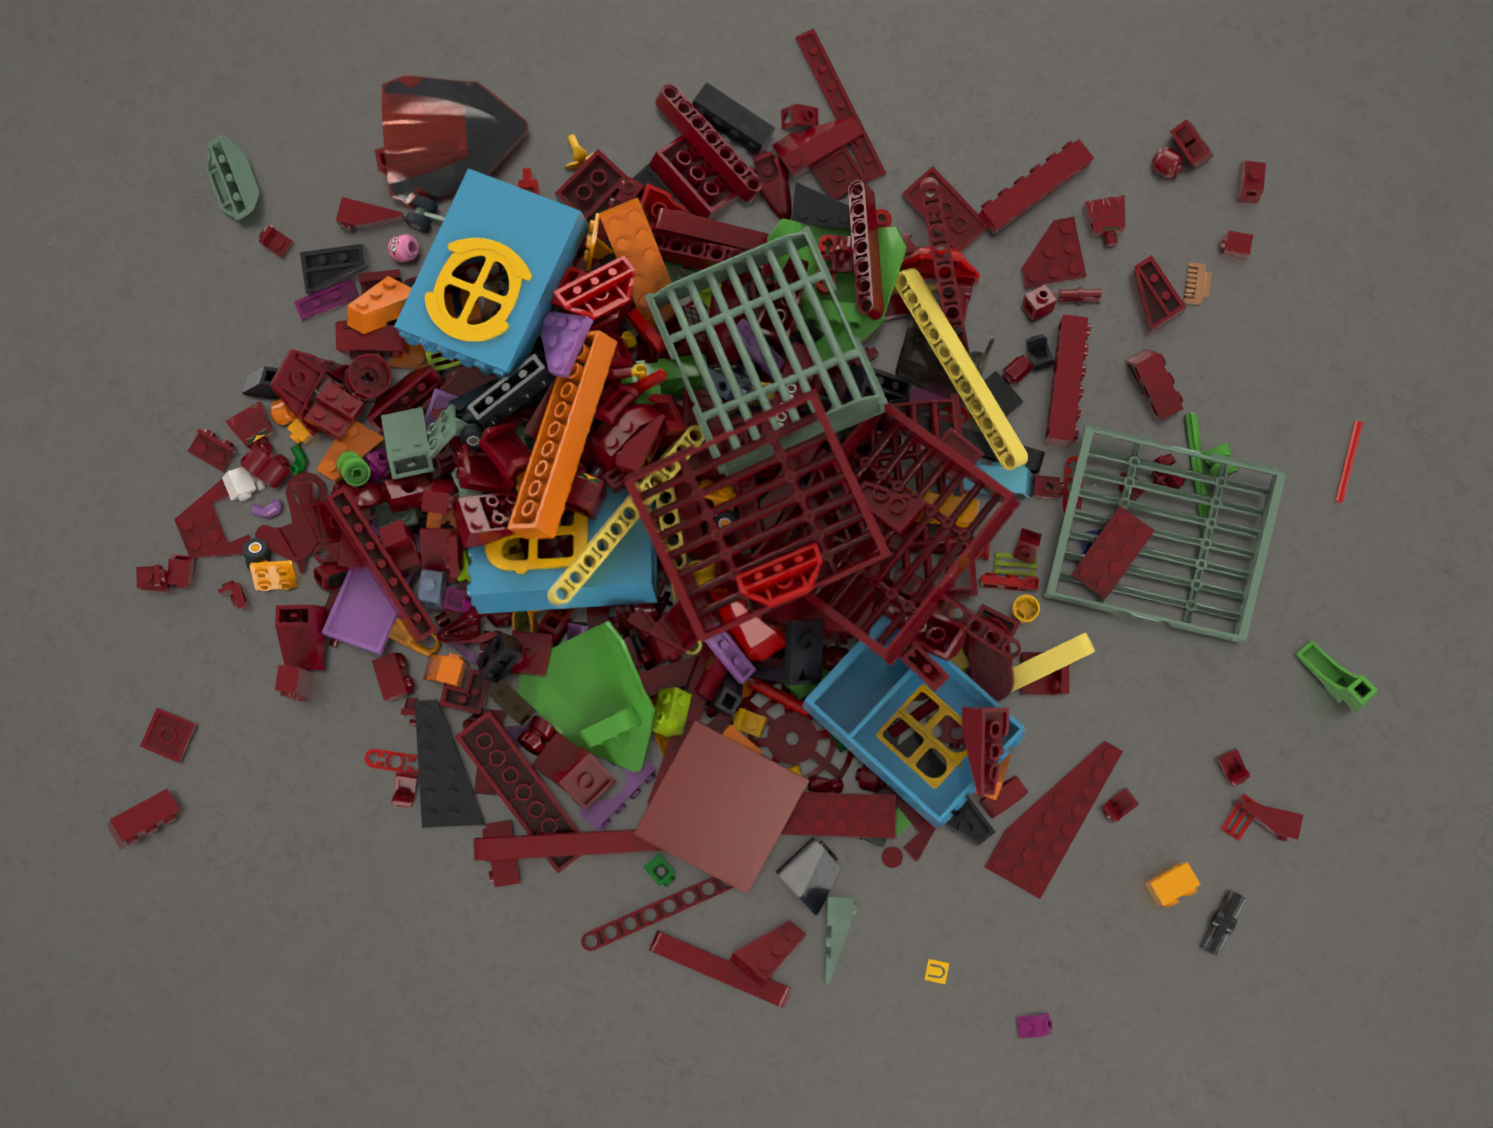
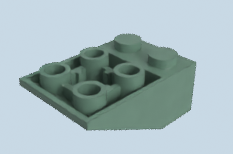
(407, 443)

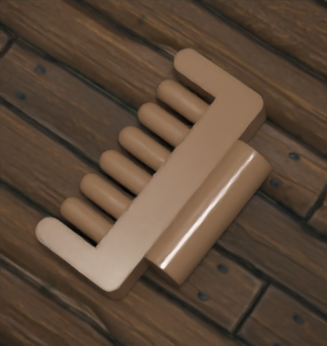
(1202, 285)

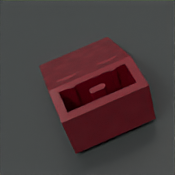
(484, 518)
(300, 635)

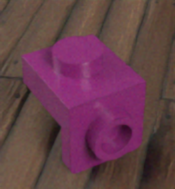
(1034, 1026)

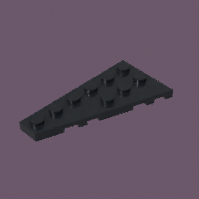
(968, 818)

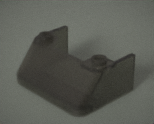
(923, 367)

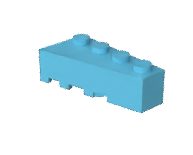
(1016, 480)

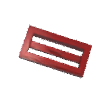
(1244, 797)

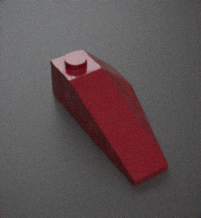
(809, 146)
(782, 307)

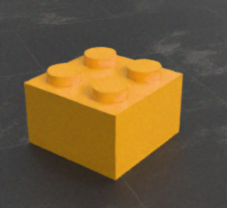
(1172, 884)

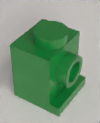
(652, 867)

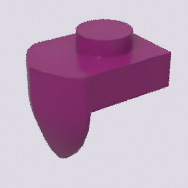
(457, 600)

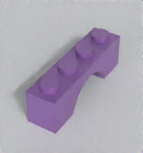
(601, 810)

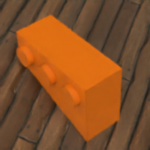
(377, 305)
(358, 439)

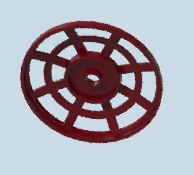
(806, 733)

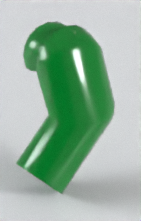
(300, 460)

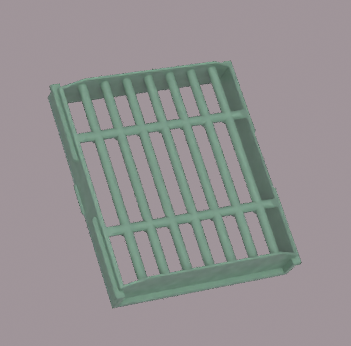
(840, 417)
(1257, 555)

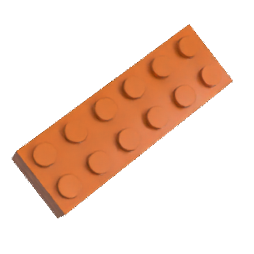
(633, 238)

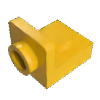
(749, 722)

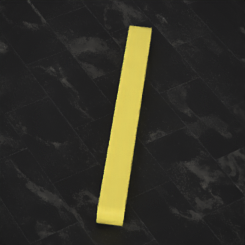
(960, 369)
(620, 522)

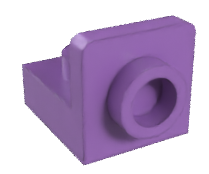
(576, 628)

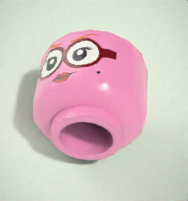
(403, 248)

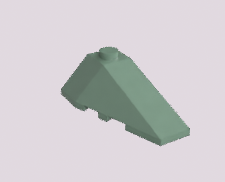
(838, 921)

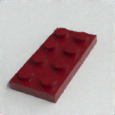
(961, 219)
(714, 425)
(1112, 552)

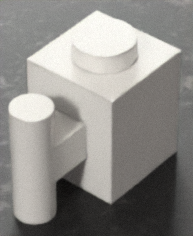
(241, 484)

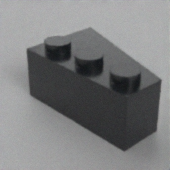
(819, 209)
(331, 265)
(894, 387)

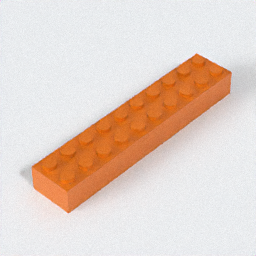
(562, 440)

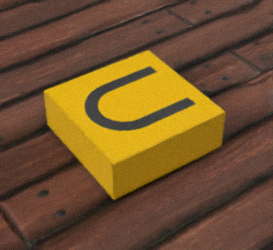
(936, 971)

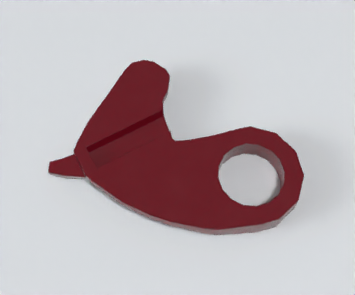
(296, 539)

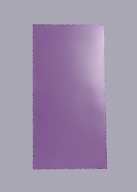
(362, 611)

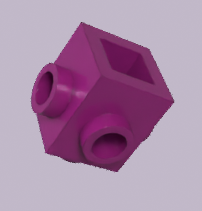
(378, 465)

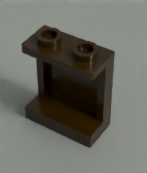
(511, 702)

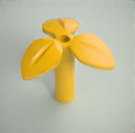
(579, 154)

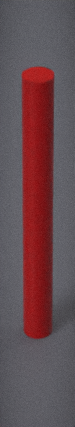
(1349, 462)

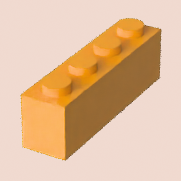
(949, 506)

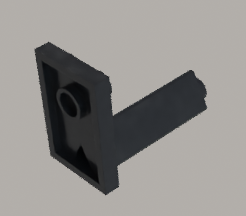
(802, 655)

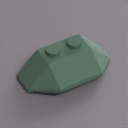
(231, 178)

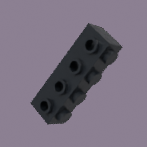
(733, 118)
(510, 392)

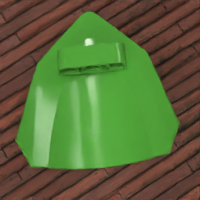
(891, 252)
(595, 697)

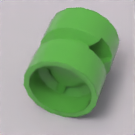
(1223, 450)
(353, 468)

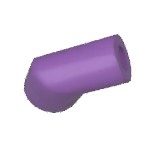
(268, 511)

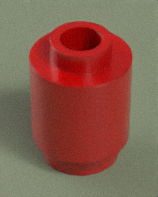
(885, 215)

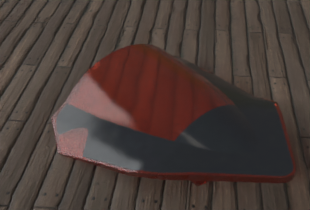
(441, 130)

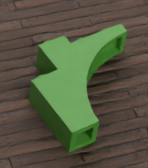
(1339, 682)

